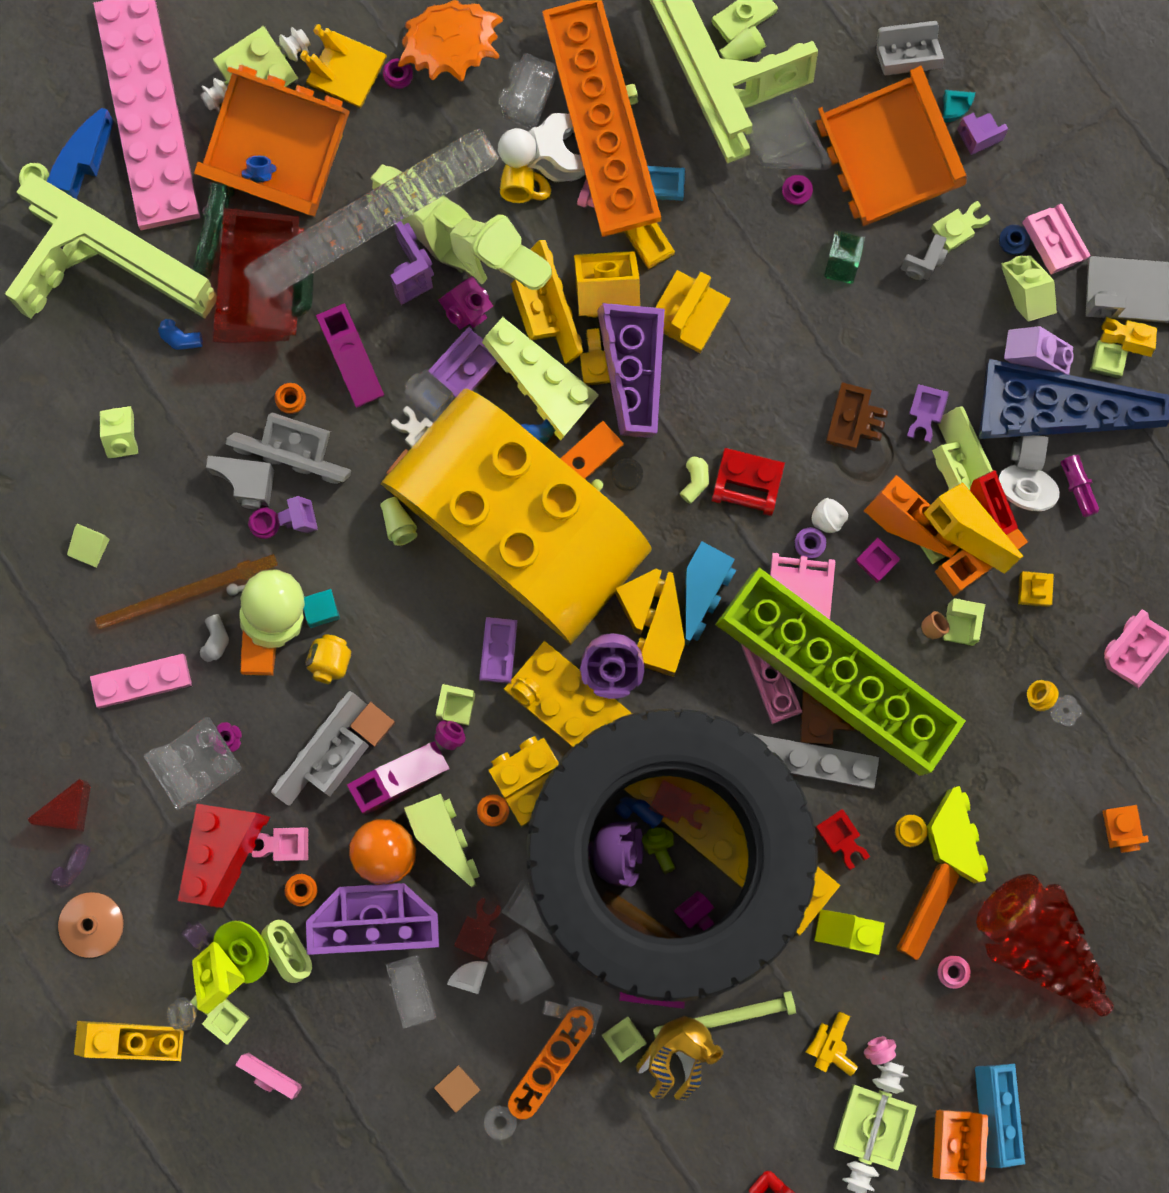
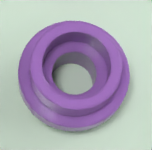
(814, 534)

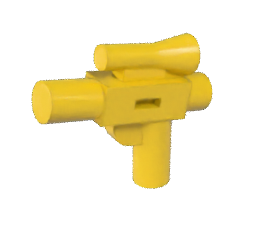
(831, 1048)

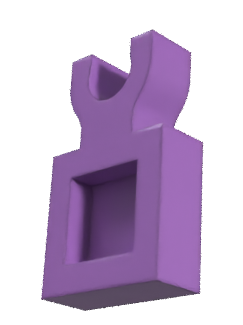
(928, 408)

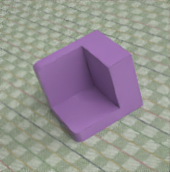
(980, 132)

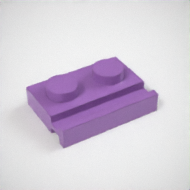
(464, 363)

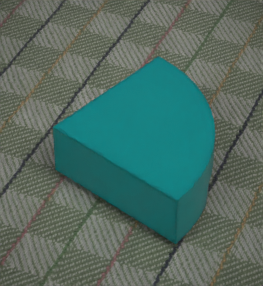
(956, 104)

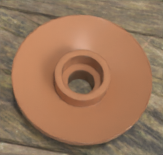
(106, 929)

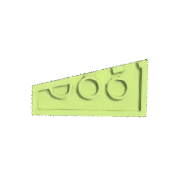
(550, 385)

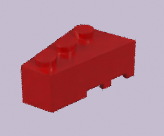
(216, 853)

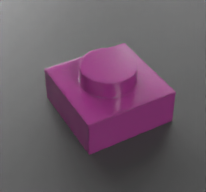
(877, 560)

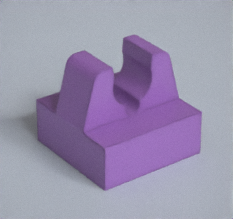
(299, 515)

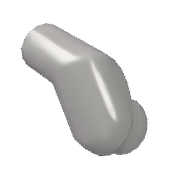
(217, 640)

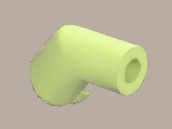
(699, 479)

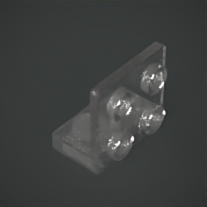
(193, 764)

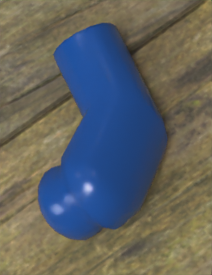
(176, 338)
(541, 432)
(639, 807)

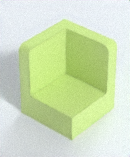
(964, 621)
(455, 704)

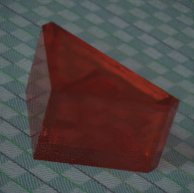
(65, 810)

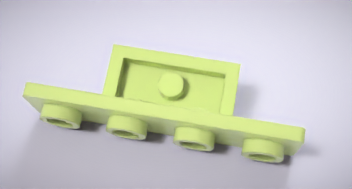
(963, 455)

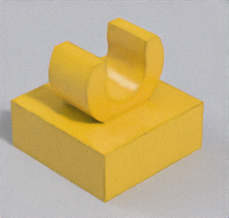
(1035, 589)

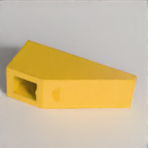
(969, 526)
(665, 637)
(128, 1041)

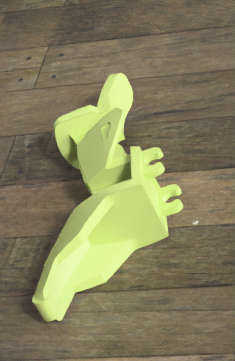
(463, 242)

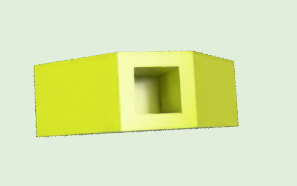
(955, 839)

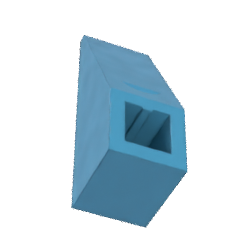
(703, 579)

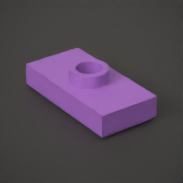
(498, 650)

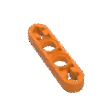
(553, 1064)

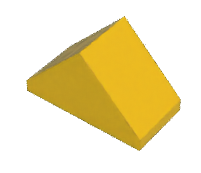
(637, 598)

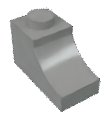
(249, 478)

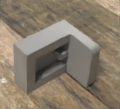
(934, 256)

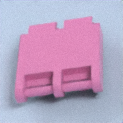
(810, 585)

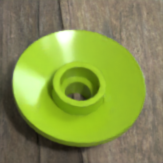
(244, 948)

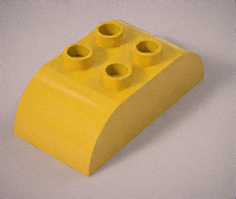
(519, 513)

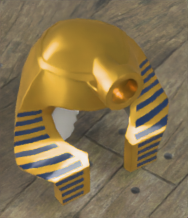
(691, 1043)

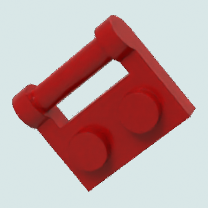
(750, 472)

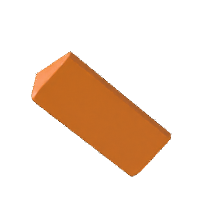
(928, 911)

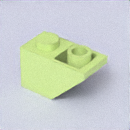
(1030, 287)

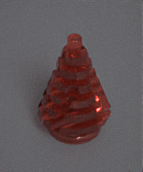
(1042, 941)

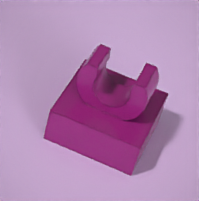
(695, 911)

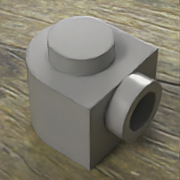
(1030, 452)

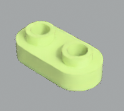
(287, 951)

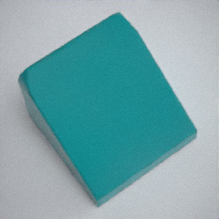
(320, 608)

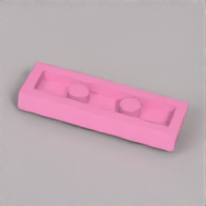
(140, 681)

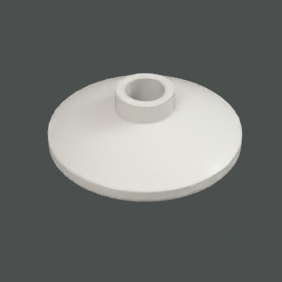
(1029, 488)

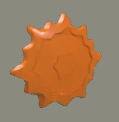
(450, 39)

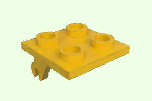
(344, 67)

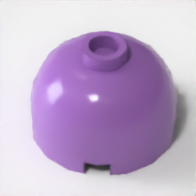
(612, 666)
(616, 853)

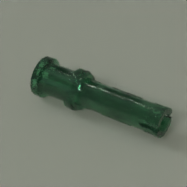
(213, 222)

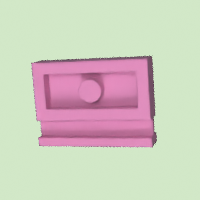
(1056, 238)

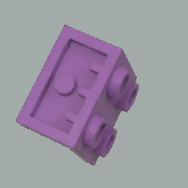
(413, 278)

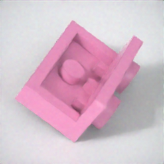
(1137, 649)

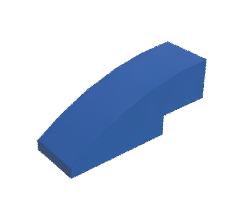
(82, 153)

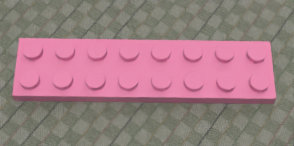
(146, 112)

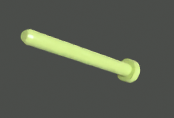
(747, 1012)

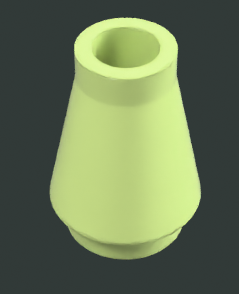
(744, 45)
(398, 523)

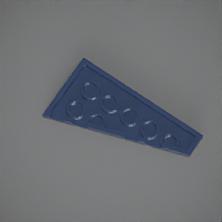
(1045, 402)

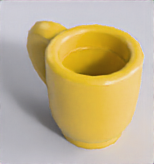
(518, 185)

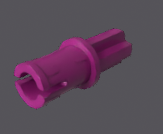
(1080, 485)

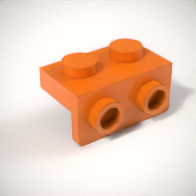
(960, 1145)

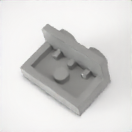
(908, 47)

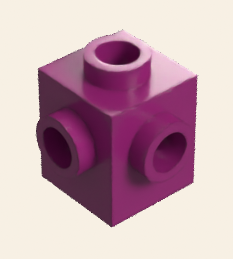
(466, 304)

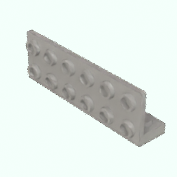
(1127, 289)

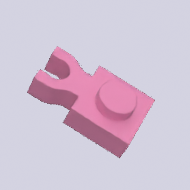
(286, 844)

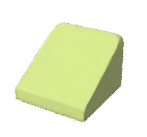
(87, 545)

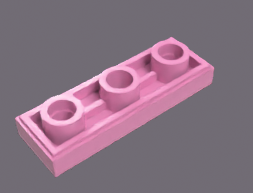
(776, 692)

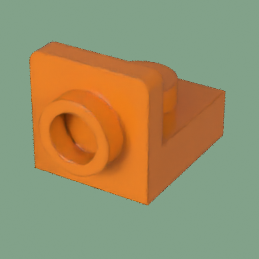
(1124, 828)

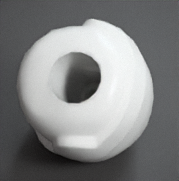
(829, 516)

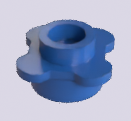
(258, 169)

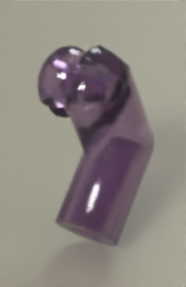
(76, 864)

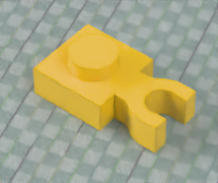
(1133, 336)

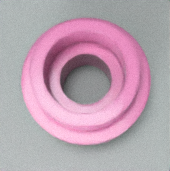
(963, 975)
(880, 1050)

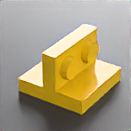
(691, 309)

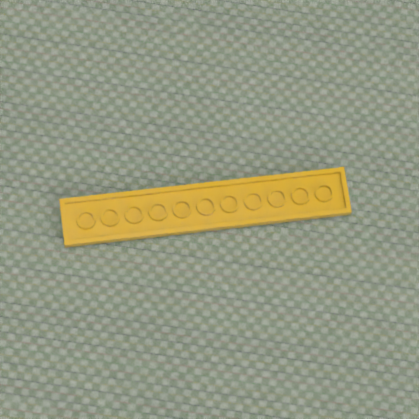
(575, 711)

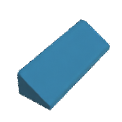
(1000, 1102)

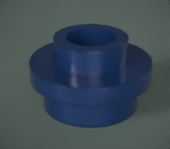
(1010, 247)

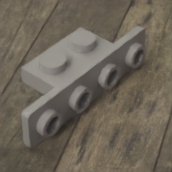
(292, 444)
(327, 755)

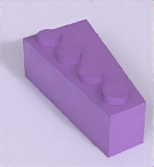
(633, 358)

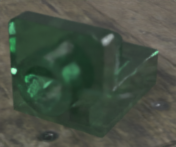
(844, 257)

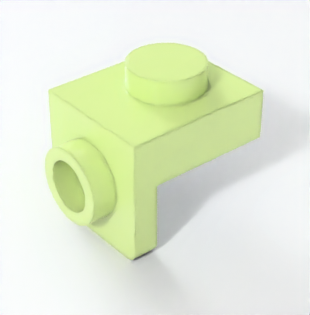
(118, 432)

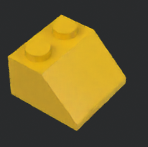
(606, 279)

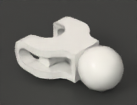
(543, 149)

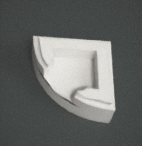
(469, 976)

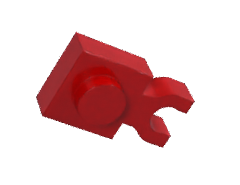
(840, 834)

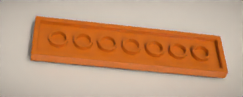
(601, 116)

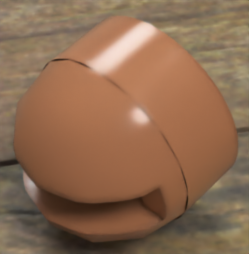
(935, 625)

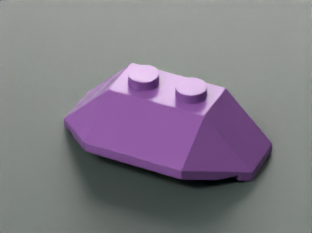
(372, 920)

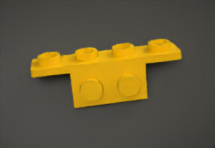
(547, 311)

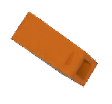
(901, 513)
(965, 568)

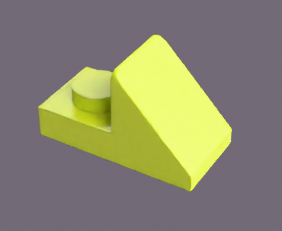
(849, 931)
(214, 977)

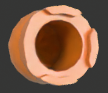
(382, 852)

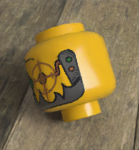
(328, 658)

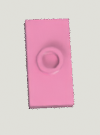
(268, 1077)

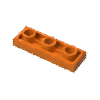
(593, 449)

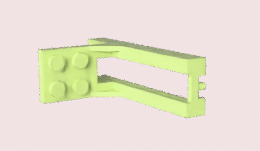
(715, 78)
(88, 234)

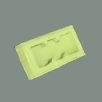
(742, 15)

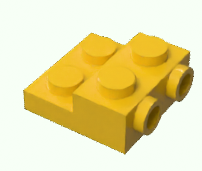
(523, 776)

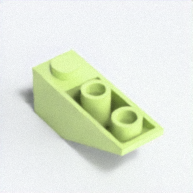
(435, 830)

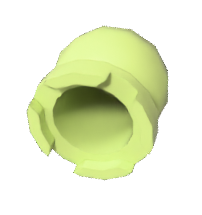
(272, 608)

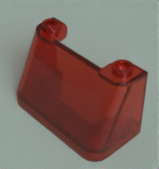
(239, 309)

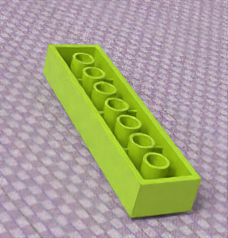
(840, 672)

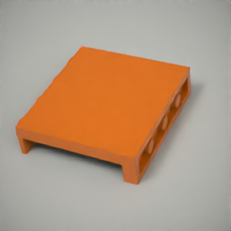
(281, 124)
(892, 149)

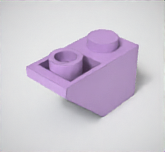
(1038, 349)

